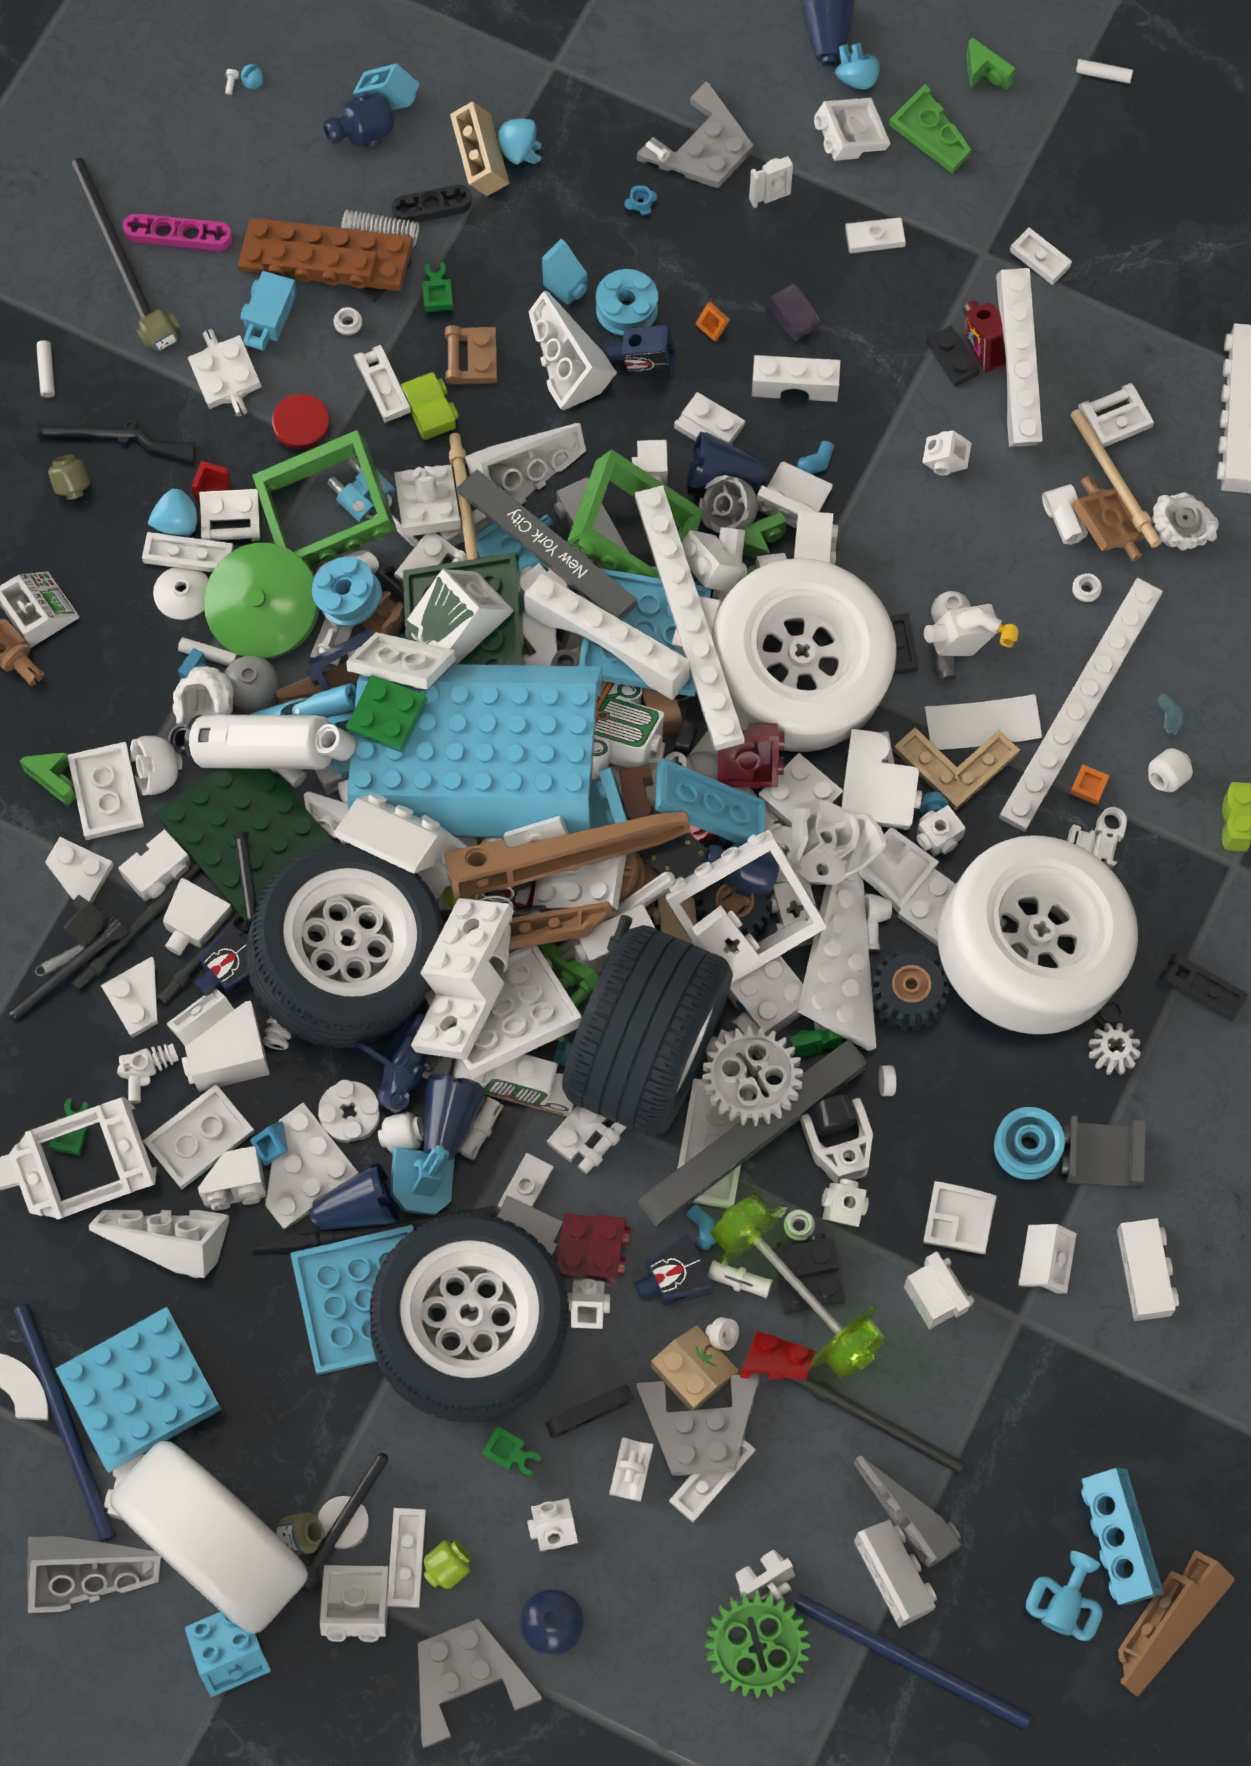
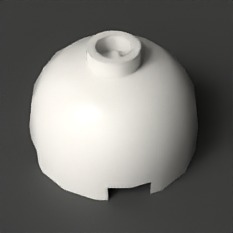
(155, 764)

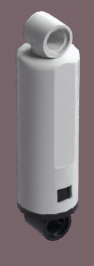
(262, 741)

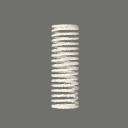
(350, 219)

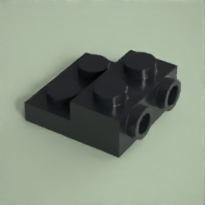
(815, 1266)

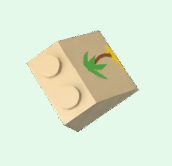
(693, 1368)

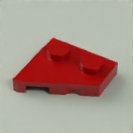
(777, 1358)

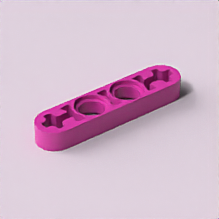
(179, 227)

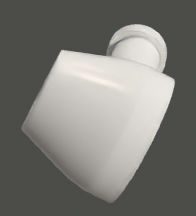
(877, 910)

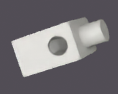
(193, 916)

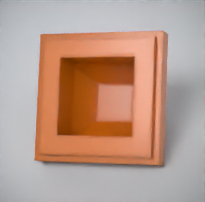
(712, 321)

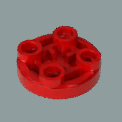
(301, 422)

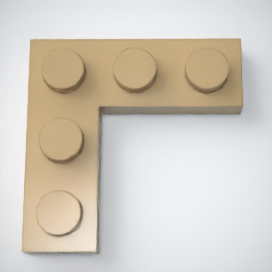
(954, 782)

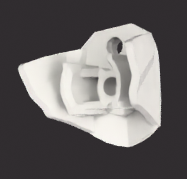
(833, 840)

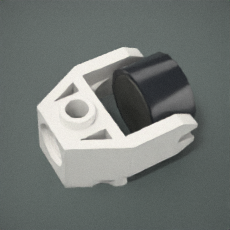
(833, 1117)

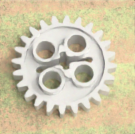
(728, 1089)

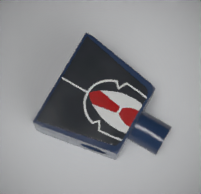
(646, 351)
(224, 963)
(675, 1274)

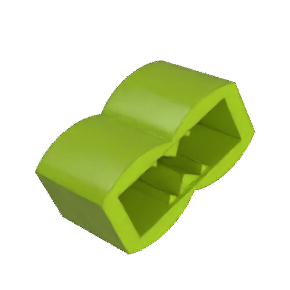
(429, 406)
(1237, 817)

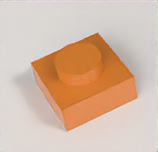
(1089, 784)

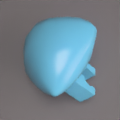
(856, 69)
(518, 141)
(174, 514)

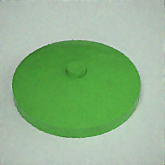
(261, 601)

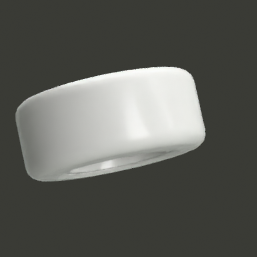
(822, 599)
(1057, 880)
(209, 1536)

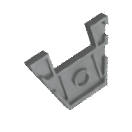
(712, 150)
(701, 1438)
(459, 1664)

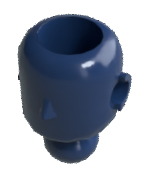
(361, 121)
(753, 878)

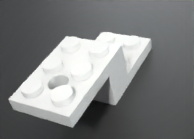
(462, 978)

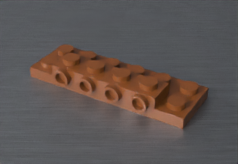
(326, 254)

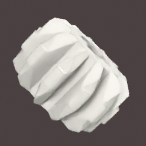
(1112, 1038)

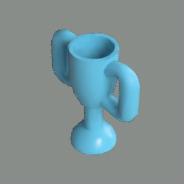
(1067, 1601)

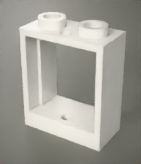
(593, 950)

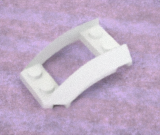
(124, 1145)

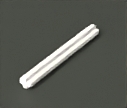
(644, 896)

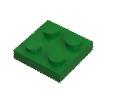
(386, 713)

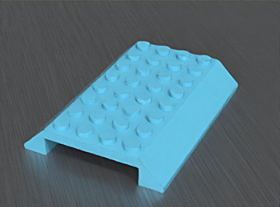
(491, 750)

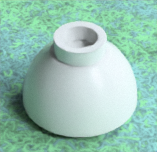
(946, 602)

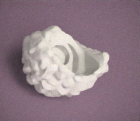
(1181, 533)
(203, 693)

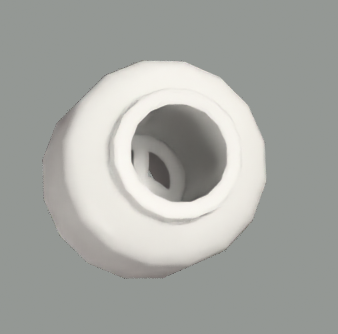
(1170, 770)
(402, 1132)

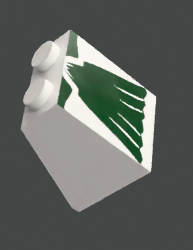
(457, 612)

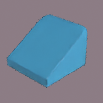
(271, 1143)

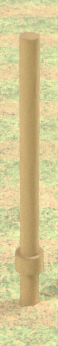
(458, 461)
(1140, 519)

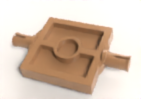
(1108, 519)

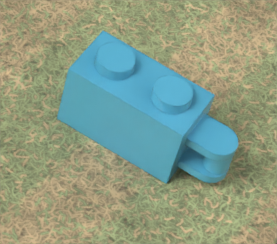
(267, 309)

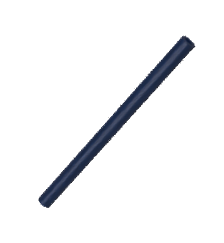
(64, 1423)
(912, 1661)

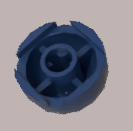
(551, 1622)

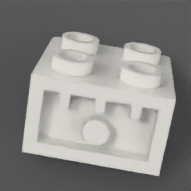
(792, 492)

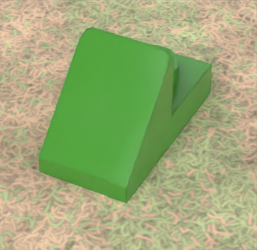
(985, 62)
(757, 533)
(47, 771)

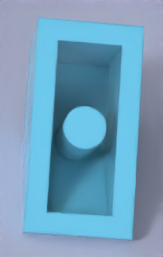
(391, 83)
(563, 273)

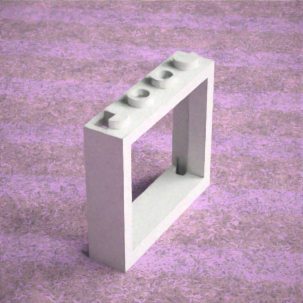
(730, 861)

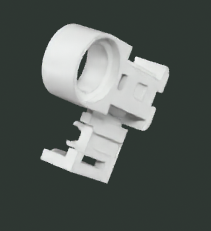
(1103, 840)

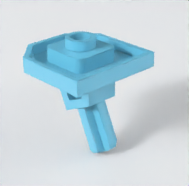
(421, 1180)

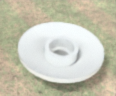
(182, 604)

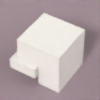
(937, 1291)

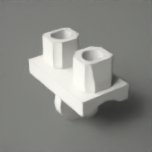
(631, 1469)
(773, 1580)

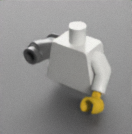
(963, 634)

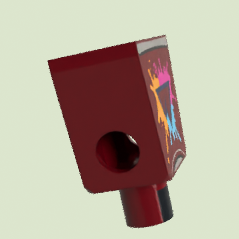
(985, 334)

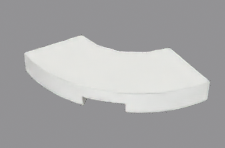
(23, 1389)

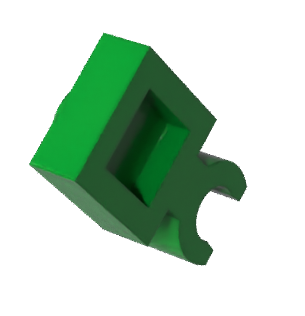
(436, 290)
(811, 1043)
(72, 1141)
(507, 1450)

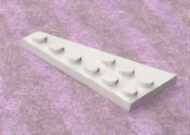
(838, 968)

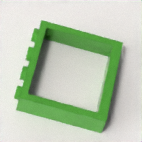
(314, 462)
(631, 479)

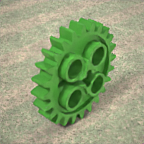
(784, 1636)

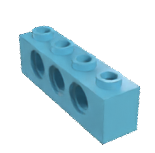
(1145, 1580)

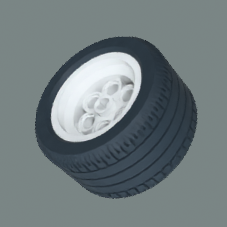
(330, 1004)
(646, 1030)
(473, 1253)

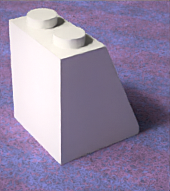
(227, 1051)

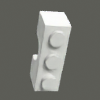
(778, 374)

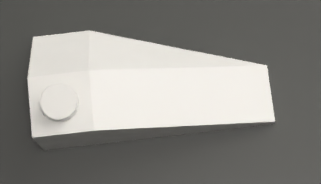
(528, 461)
(176, 1242)

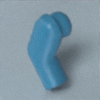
(817, 462)
(705, 1223)

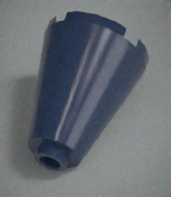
(828, 27)
(718, 458)
(449, 1111)
(356, 1202)

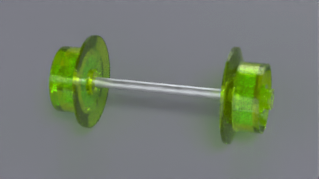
(744, 1227)

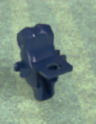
(401, 1065)

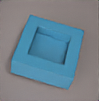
(194, 659)

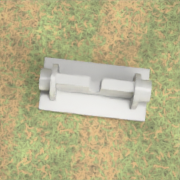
(329, 637)

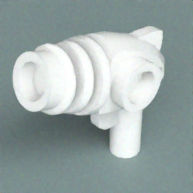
(142, 1065)

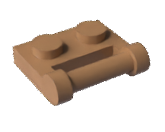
(481, 355)

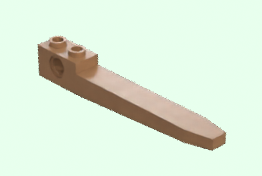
(495, 867)

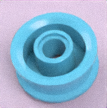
(626, 286)
(335, 580)
(1025, 1162)

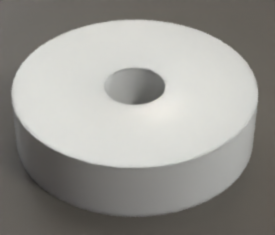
(356, 1529)

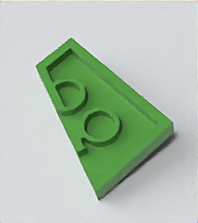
(928, 128)

